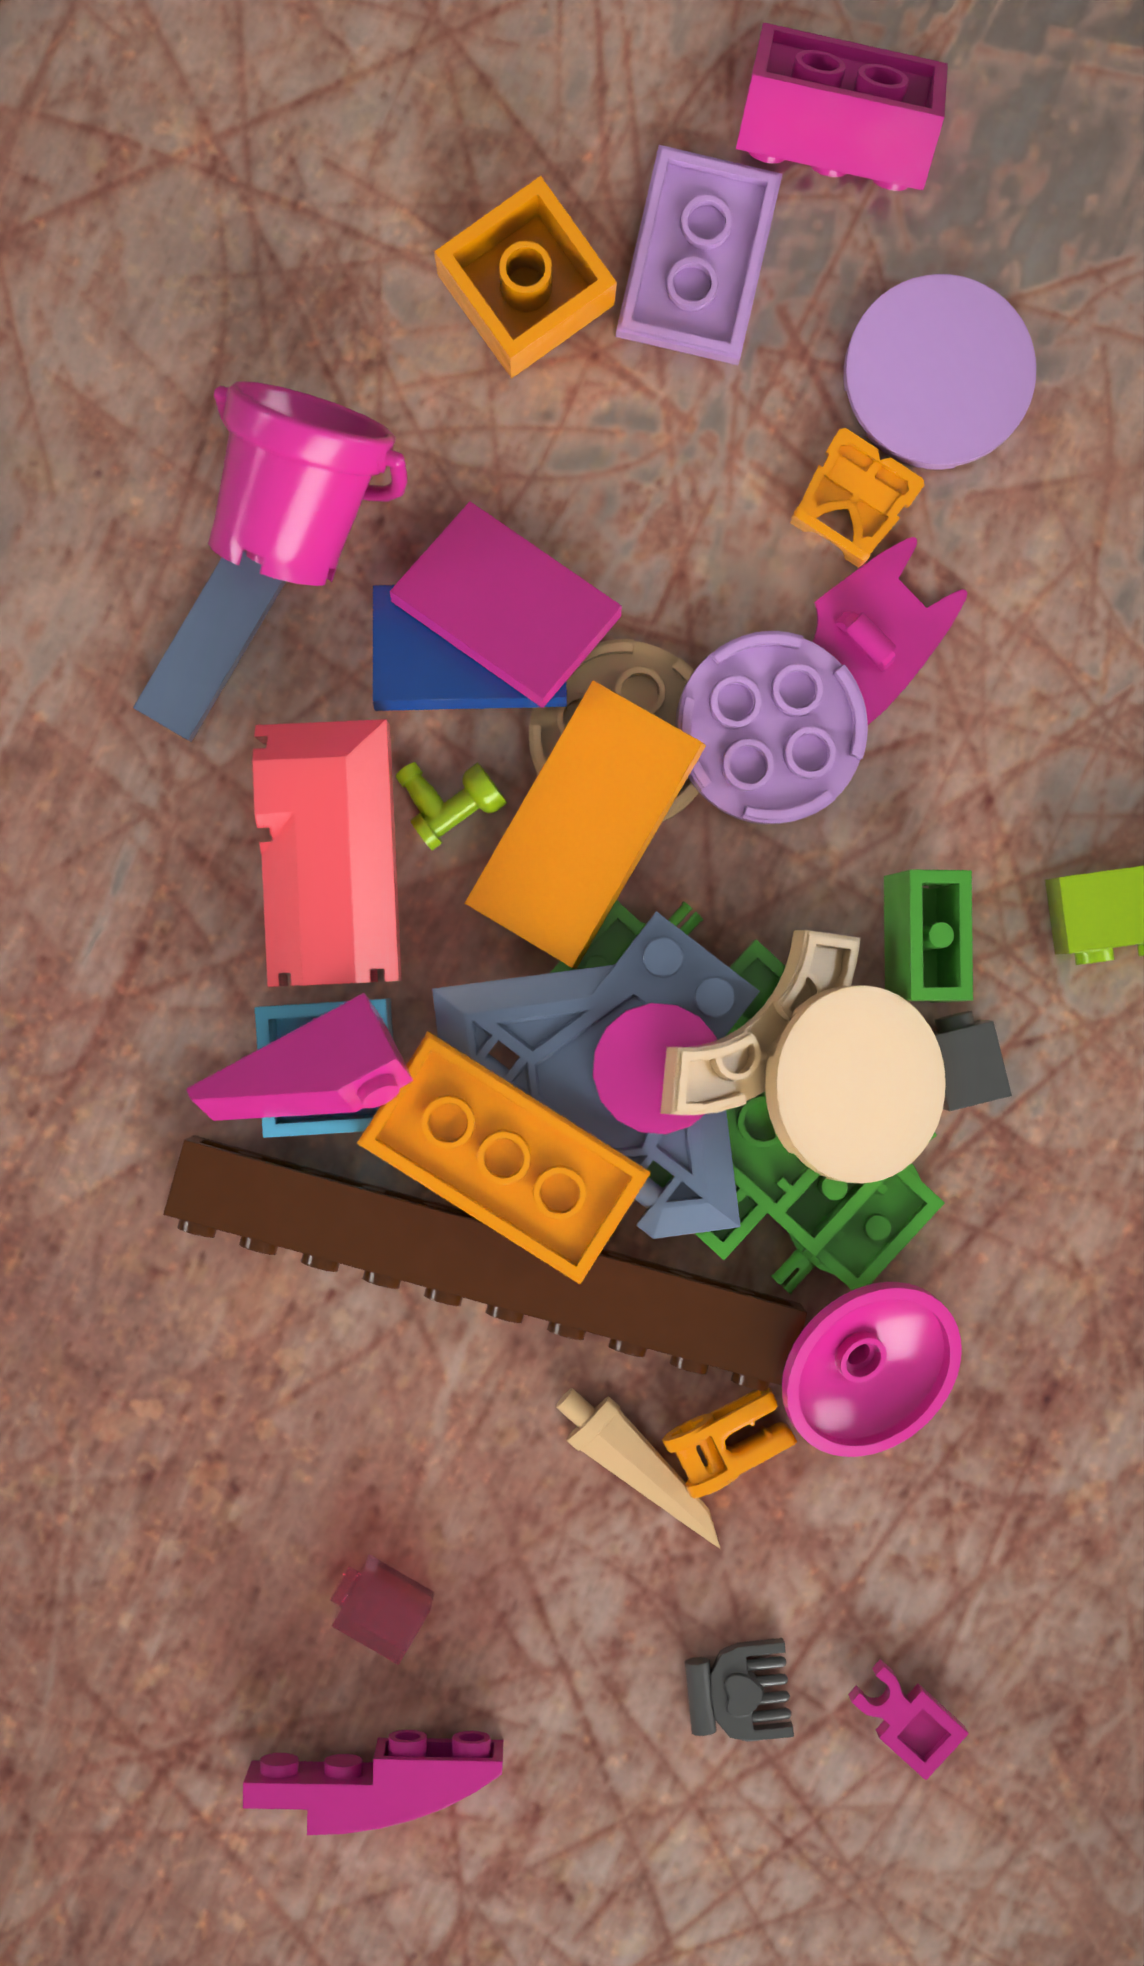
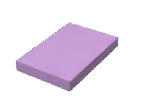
(698, 255)

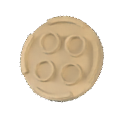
(630, 669)
(856, 1084)

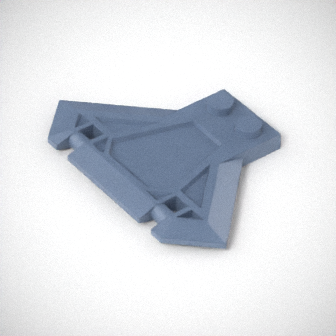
(554, 1030)

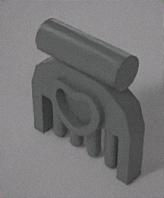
(733, 1691)

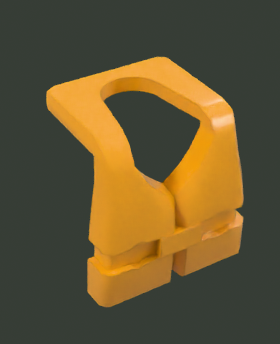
(865, 486)

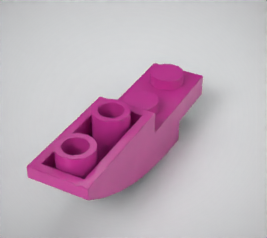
(403, 1783)

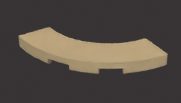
(734, 1067)

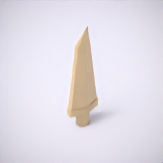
(623, 1450)

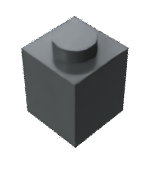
(971, 1061)

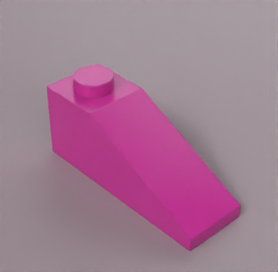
(320, 1068)

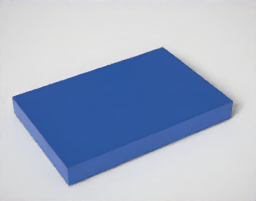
(426, 672)

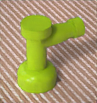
(439, 816)

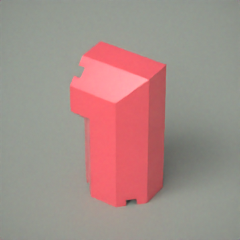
(330, 853)

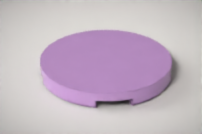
(940, 371)
(776, 727)

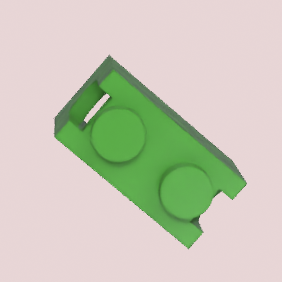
(929, 935)

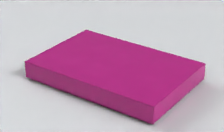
(506, 604)

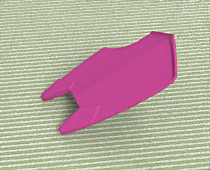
(882, 626)

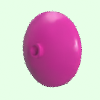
(871, 1369)

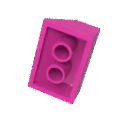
(843, 108)

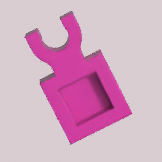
(913, 1723)

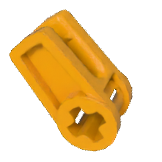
(729, 1461)

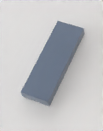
(208, 646)

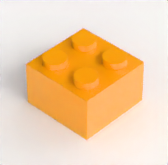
(525, 277)

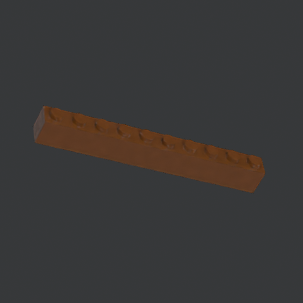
(461, 1257)

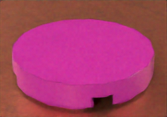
(632, 1064)

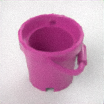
(296, 479)

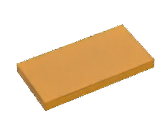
(585, 824)
(505, 1158)

